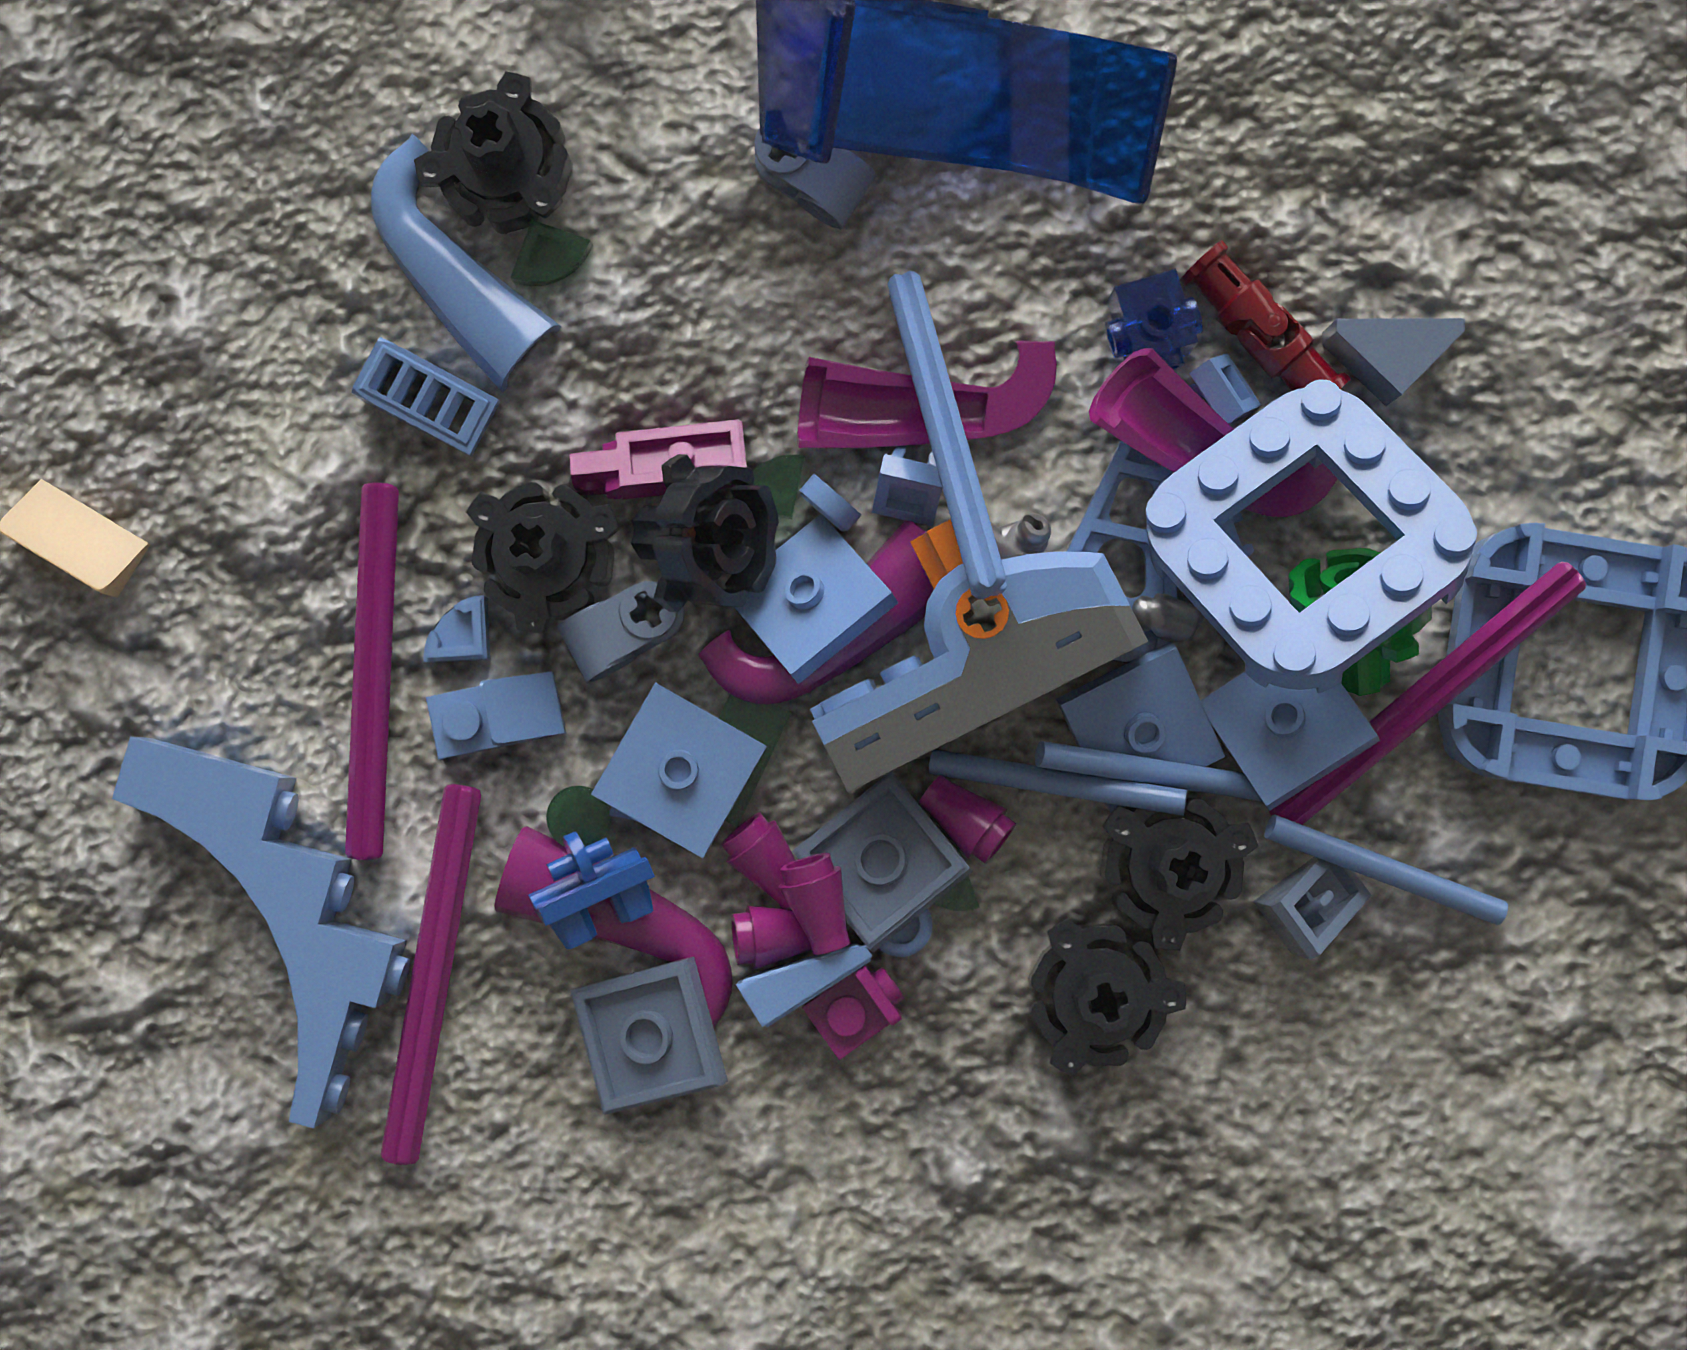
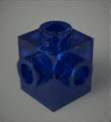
(1157, 303)

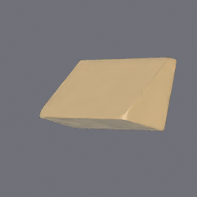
(74, 538)

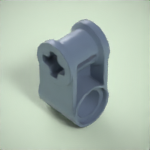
(823, 190)
(611, 634)

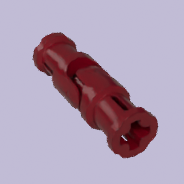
(1252, 314)

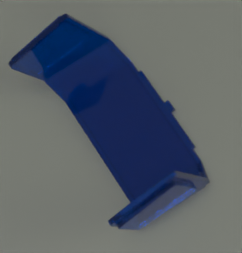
(961, 91)

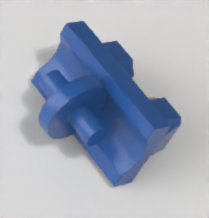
(617, 878)

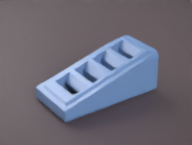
(378, 369)
(788, 986)

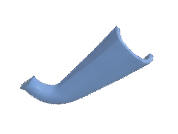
(472, 302)

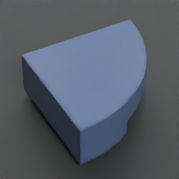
(461, 633)

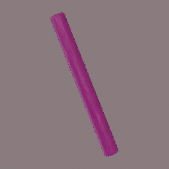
(372, 671)
(1444, 684)
(430, 975)

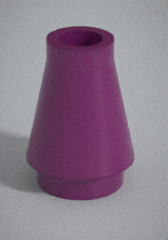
(968, 819)
(758, 853)
(817, 900)
(766, 936)

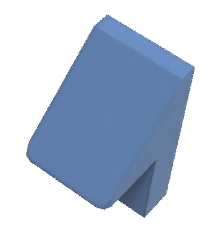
(495, 714)

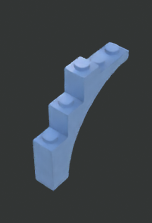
(296, 888)

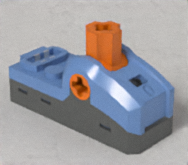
(1054, 625)

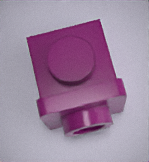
(855, 1009)

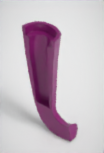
(880, 408)
(1172, 424)
(768, 682)
(664, 933)

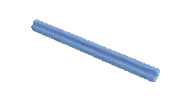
(947, 437)

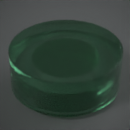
(580, 812)

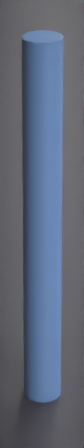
(1144, 770)
(1058, 782)
(1386, 869)

